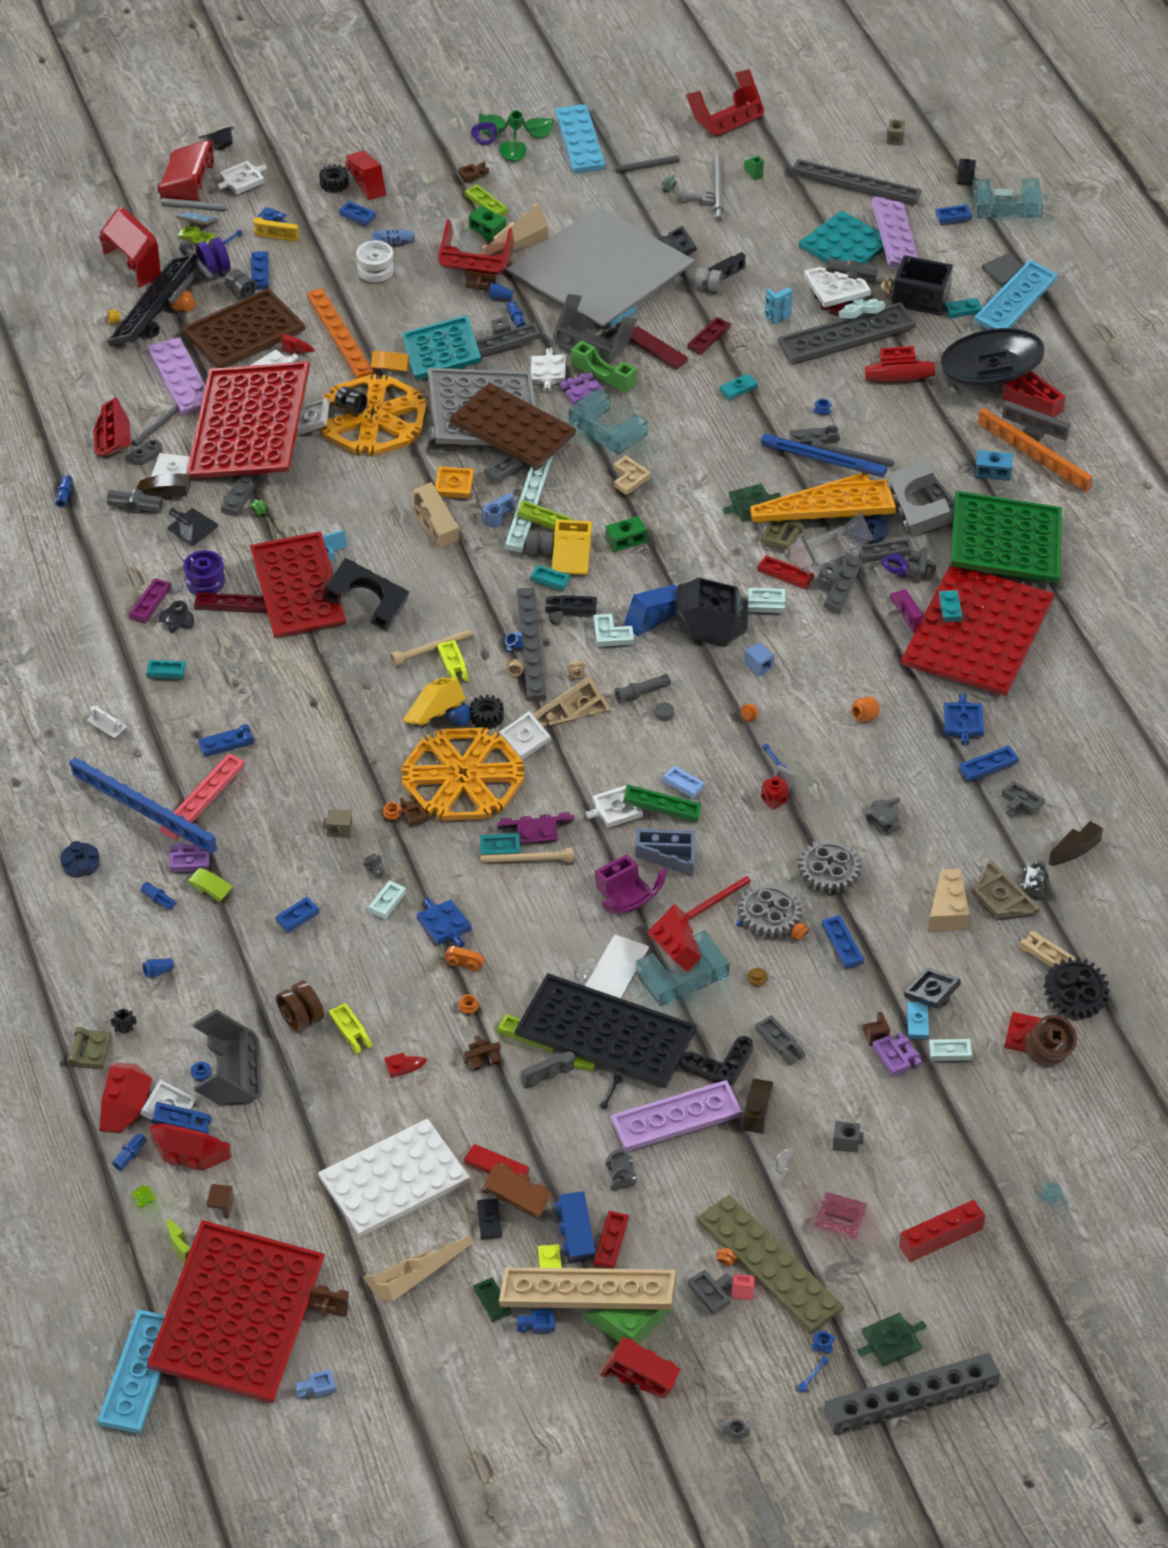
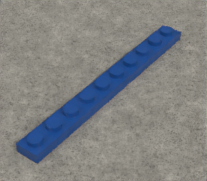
(143, 805)

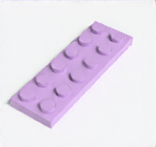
(894, 230)
(178, 374)
(676, 1115)

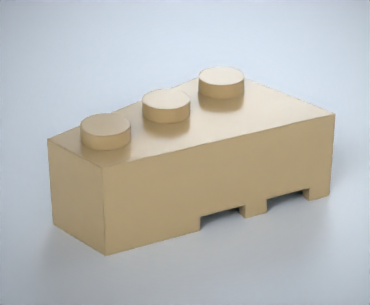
(950, 903)

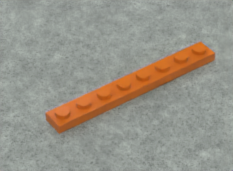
(339, 333)
(1035, 450)

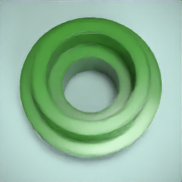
(259, 507)

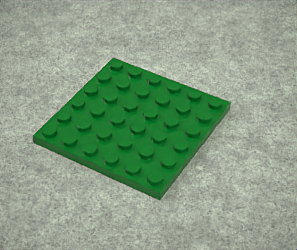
(1006, 536)

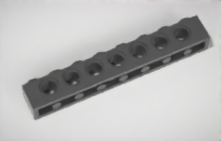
(919, 1385)

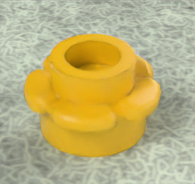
(113, 316)

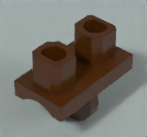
(479, 280)
(481, 1050)
(329, 1301)

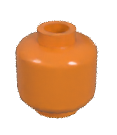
(865, 709)

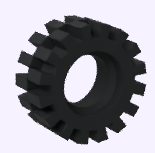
(327, 176)
(486, 703)

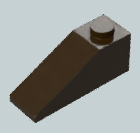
(757, 1106)

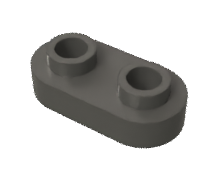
(146, 452)

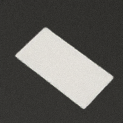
(616, 966)

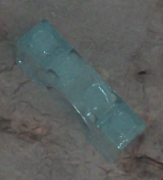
(989, 206)
(614, 437)
(668, 987)

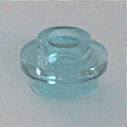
(1054, 1188)

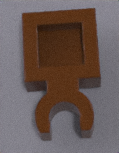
(473, 172)
(413, 812)

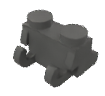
(1034, 879)
(621, 1165)

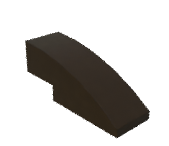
(166, 485)
(1076, 844)

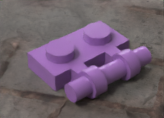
(577, 393)
(187, 858)
(892, 1056)

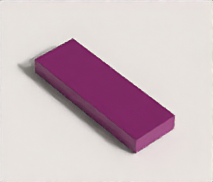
(150, 600)

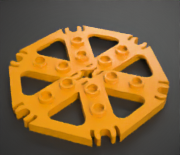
(384, 418)
(472, 764)

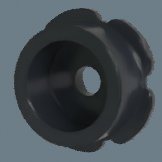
(152, 329)

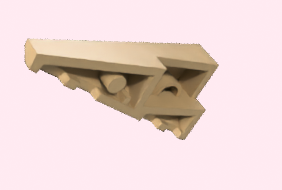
(526, 231)
(574, 703)
(400, 1278)

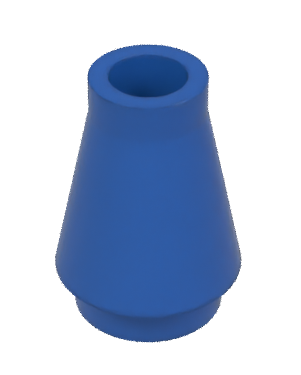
(500, 292)
(156, 967)

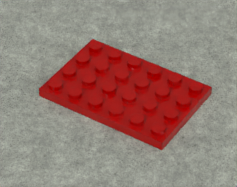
(293, 582)

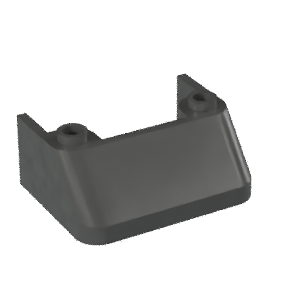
(570, 332)
(238, 1060)

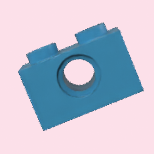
(994, 465)

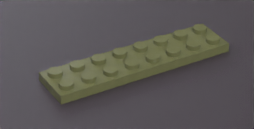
(770, 1264)

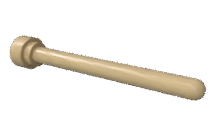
(397, 658)
(566, 855)

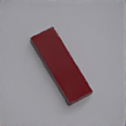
(708, 335)

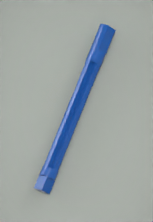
(824, 455)

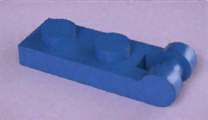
(226, 741)
(180, 1117)

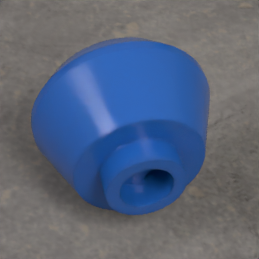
(459, 714)

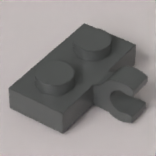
(1021, 797)
(711, 1291)

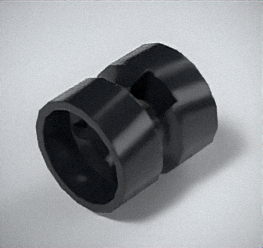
(351, 400)

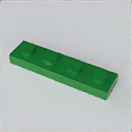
(662, 803)

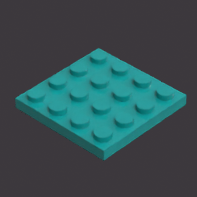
(843, 239)
(441, 345)

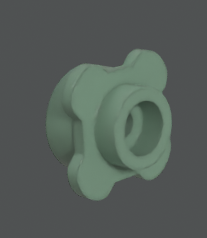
(669, 183)

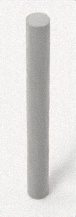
(194, 204)

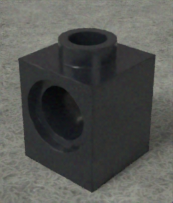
(966, 171)

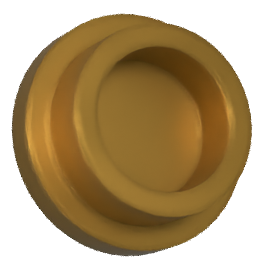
(757, 977)

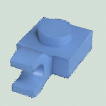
(319, 1383)

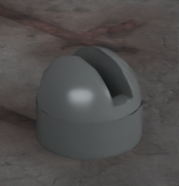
(556, 617)

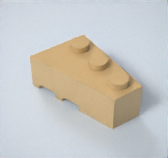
(434, 515)

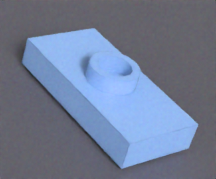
(683, 782)

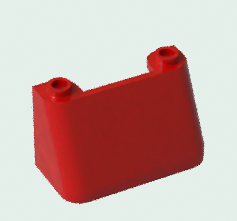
(186, 171)

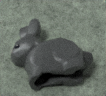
(883, 815)

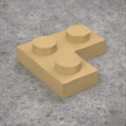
(632, 475)

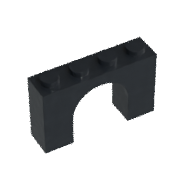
(351, 576)

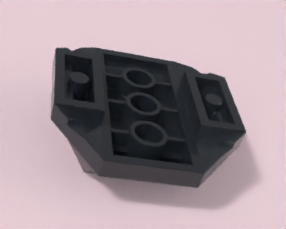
(711, 611)

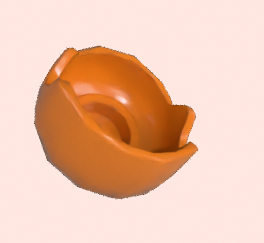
(184, 302)

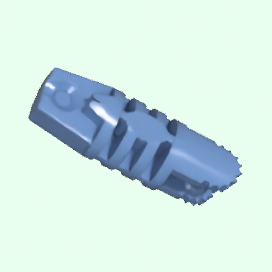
(394, 236)

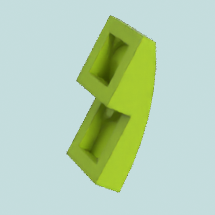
(194, 235)
(210, 883)
(177, 1240)

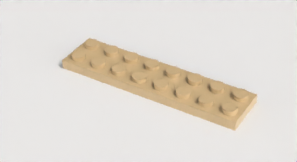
(588, 1288)

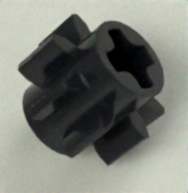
(123, 1021)

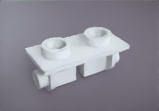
(106, 722)

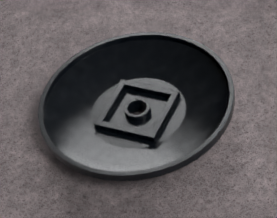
(992, 356)

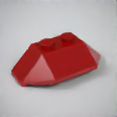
(111, 429)
(123, 1096)
(189, 1147)

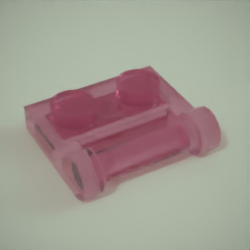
(843, 1209)

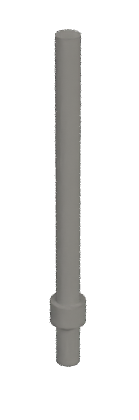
(718, 206)

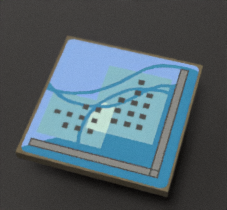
(198, 218)

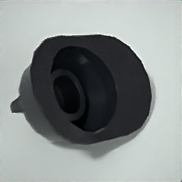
(221, 139)

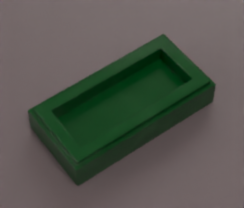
(488, 1295)

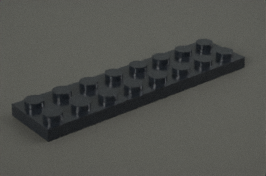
(152, 300)

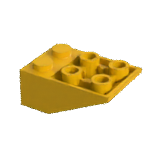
(572, 546)
(434, 700)

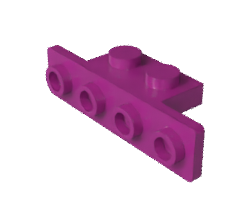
(907, 608)
(536, 829)

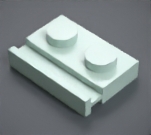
(766, 600)

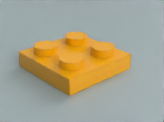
(454, 482)

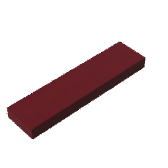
(658, 348)
(229, 602)

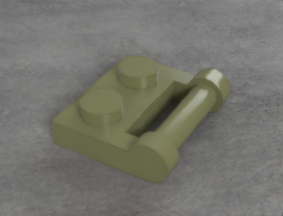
(776, 530)
(96, 1049)

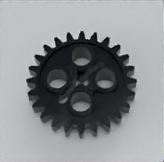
(1076, 988)

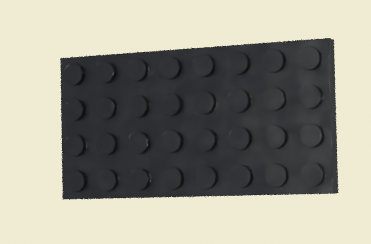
(606, 1030)

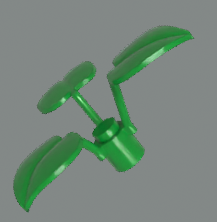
(516, 150)

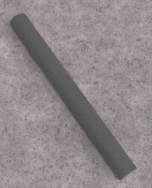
(648, 163)
(155, 425)

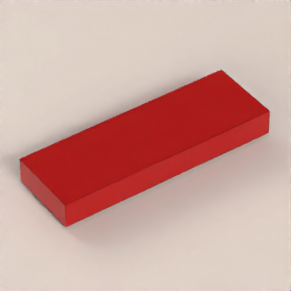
(785, 572)
(486, 1159)
(611, 1240)

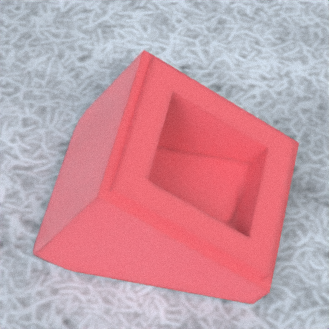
(743, 1287)

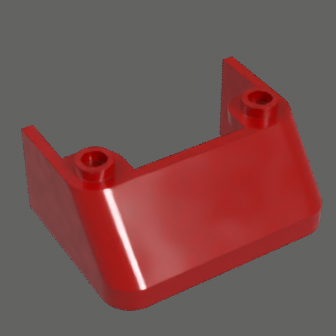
(746, 108)
(135, 242)
(452, 258)

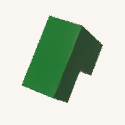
(754, 167)

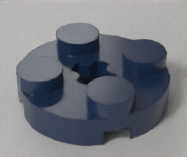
(880, 527)
(80, 850)

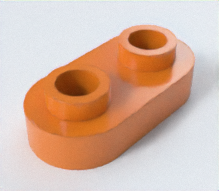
(464, 958)

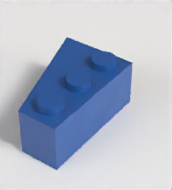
(651, 609)
(575, 1226)

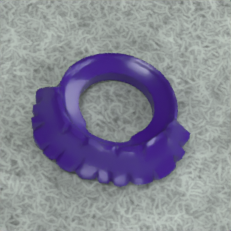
(475, 131)
(899, 560)

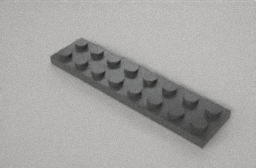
(846, 333)

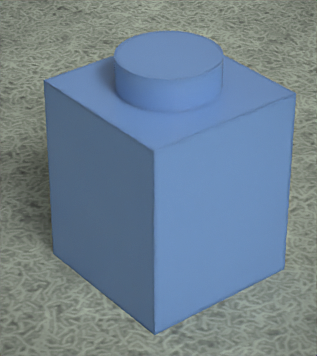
(759, 659)

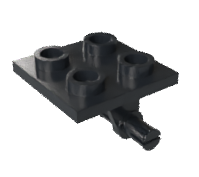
(191, 526)

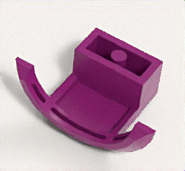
(623, 887)

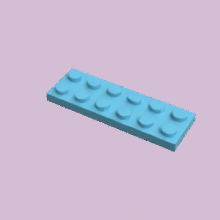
(580, 138)
(1016, 296)
(133, 1383)

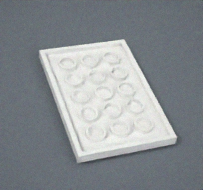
(393, 1177)

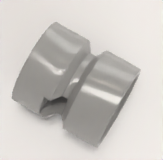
(707, 279)

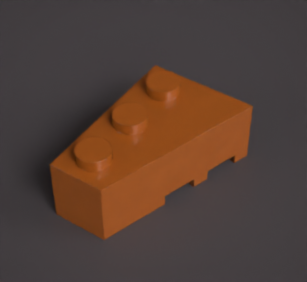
(516, 1190)

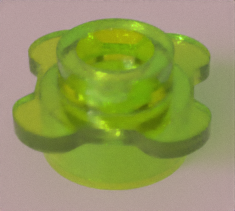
(143, 1191)

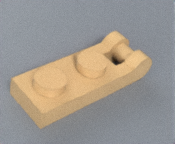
(1044, 949)

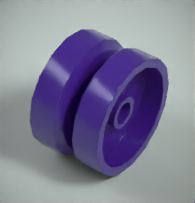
(214, 256)
(204, 572)

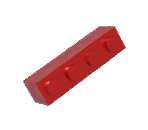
(942, 1230)

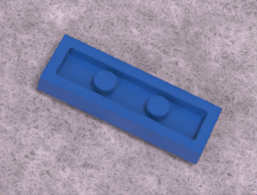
(260, 269)
(988, 763)
(842, 942)

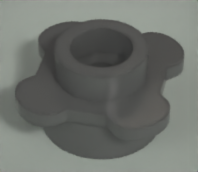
(739, 1425)

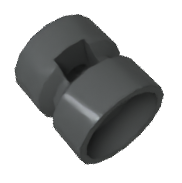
(240, 284)
(540, 543)

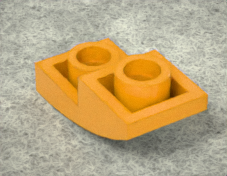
(390, 361)

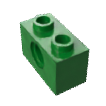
(486, 222)
(626, 534)

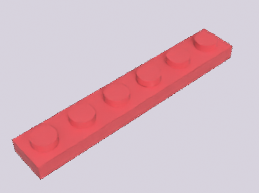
(207, 791)

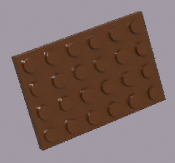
(243, 328)
(513, 425)

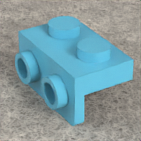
(778, 305)

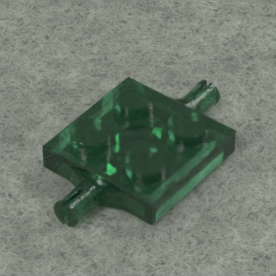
(745, 498)
(891, 1339)

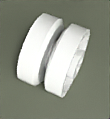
(375, 261)

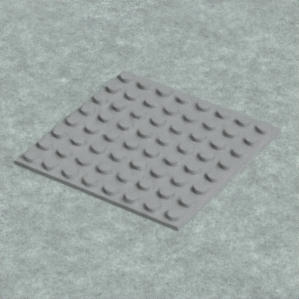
(603, 263)

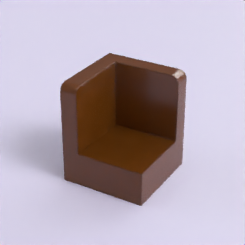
(876, 1030)
(221, 1197)

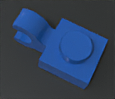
(272, 215)
(540, 1320)

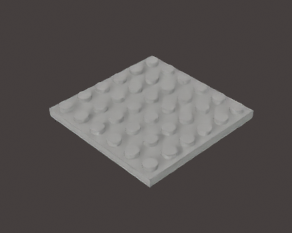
(455, 387)

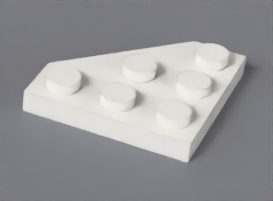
(835, 287)

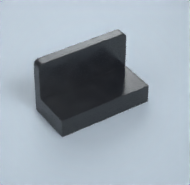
(730, 265)

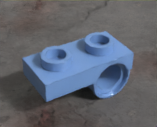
(493, 512)

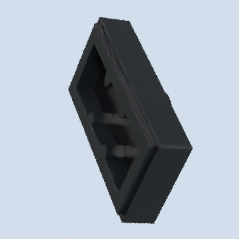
(489, 1219)

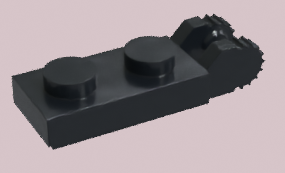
(571, 604)

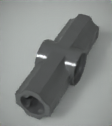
(853, 269)
(135, 501)

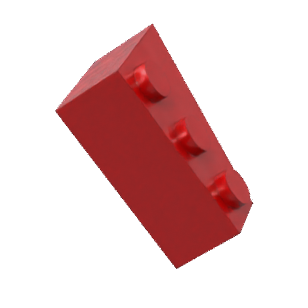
(367, 174)
(1034, 394)
(676, 938)
(641, 1367)

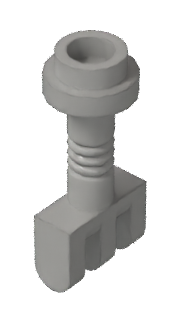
(706, 197)

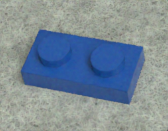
(357, 213)
(953, 214)
(297, 914)

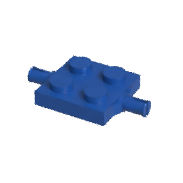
(963, 719)
(444, 922)

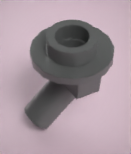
(373, 862)

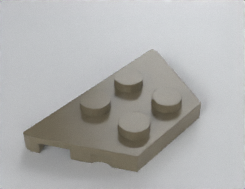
(1002, 894)

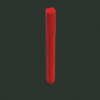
(718, 897)

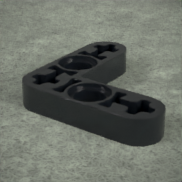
(720, 1069)

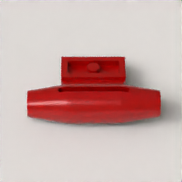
(899, 365)

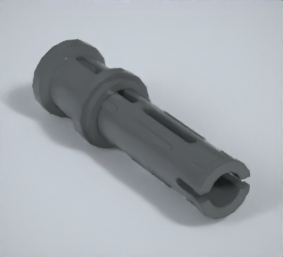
(635, 690)

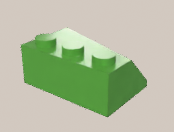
(626, 1323)

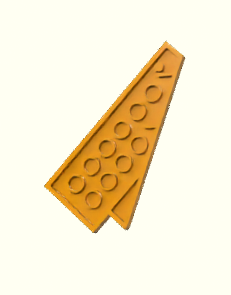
(830, 500)

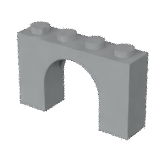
(917, 518)

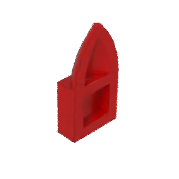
(295, 345)
(401, 1064)

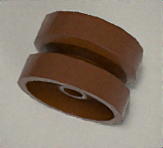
(300, 1006)
(1051, 1040)

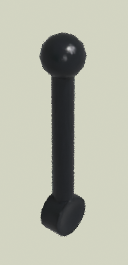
(617, 1079)

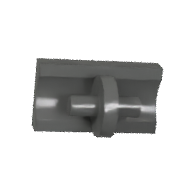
(922, 565)

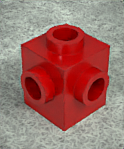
(774, 792)

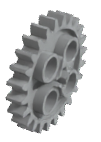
(829, 866)
(769, 910)

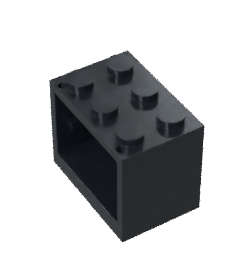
(922, 285)

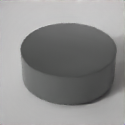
(664, 711)

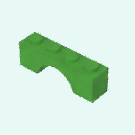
(588, 360)

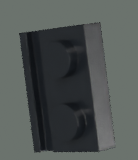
(680, 241)

